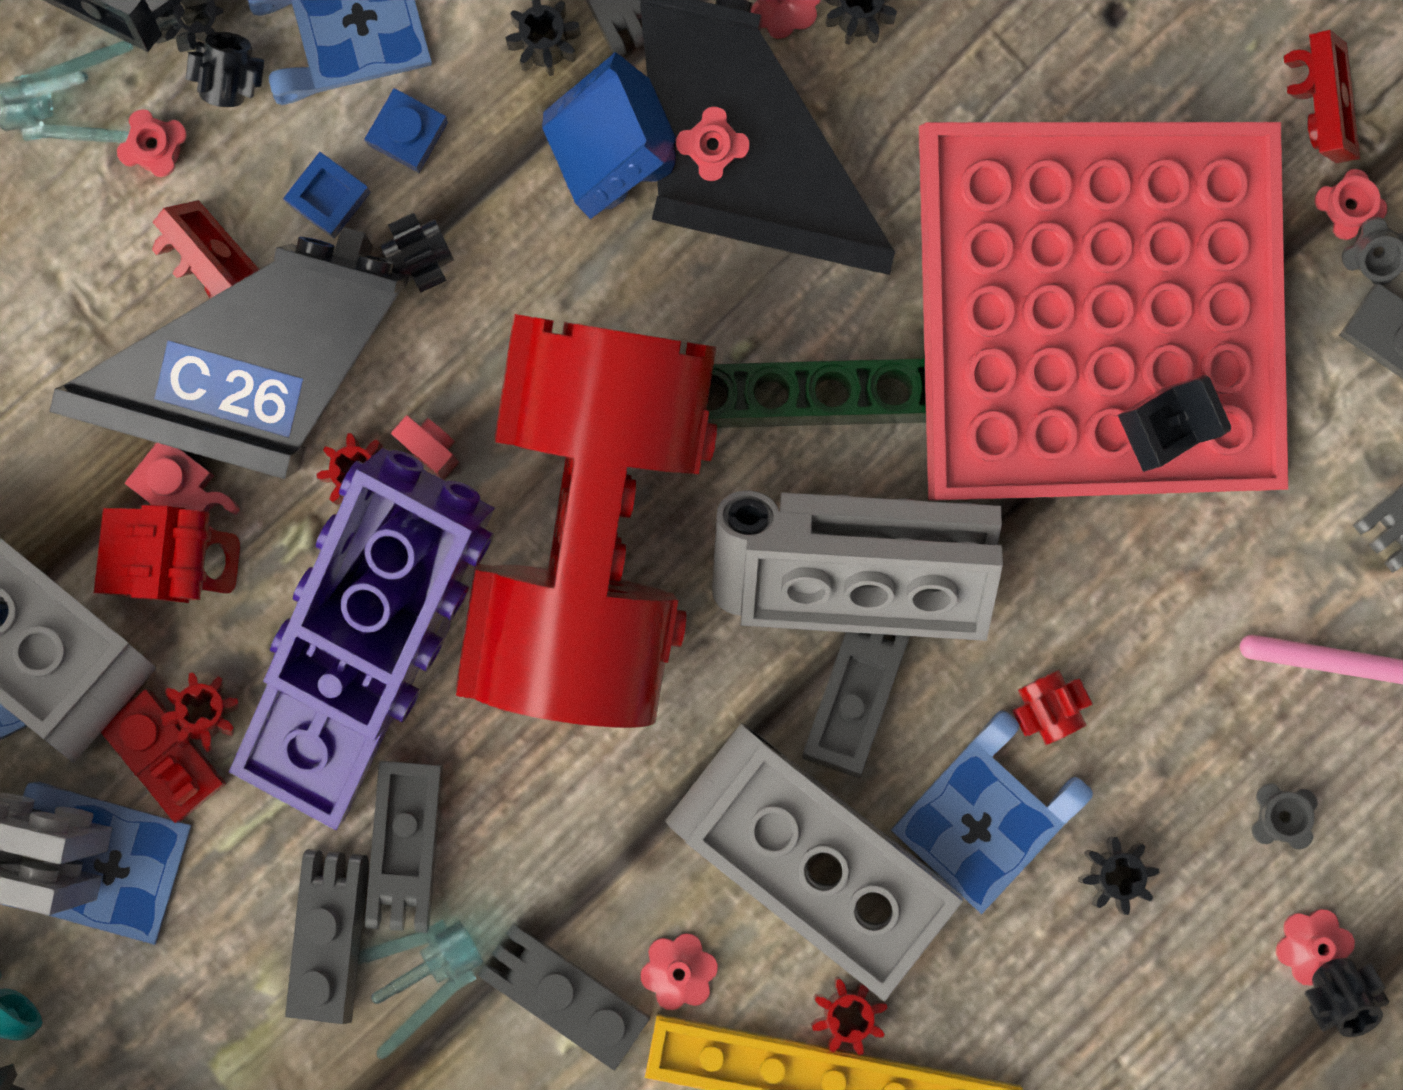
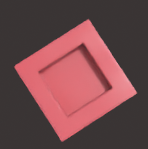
(428, 444)

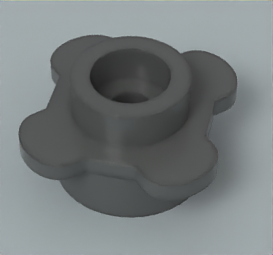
(1360, 256)
(1301, 811)

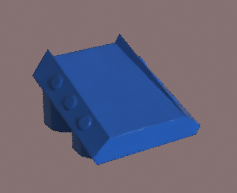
(609, 135)

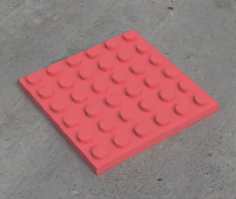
(1083, 278)

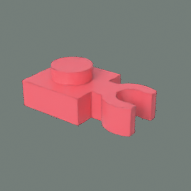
(176, 480)

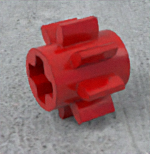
(341, 458)
(196, 695)
(1052, 707)
(853, 1032)

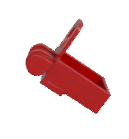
(161, 554)

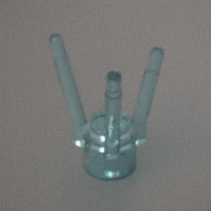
(29, 101)
(449, 956)

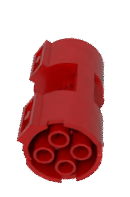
(575, 635)

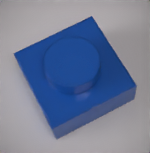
(406, 130)
(327, 195)

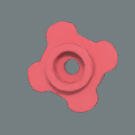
(694, 144)
(159, 159)
(1357, 188)

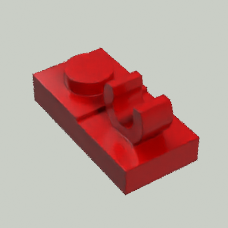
(1329, 83)
(203, 247)
(173, 775)

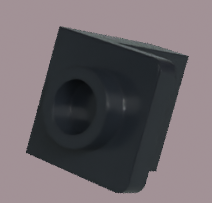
(1174, 421)

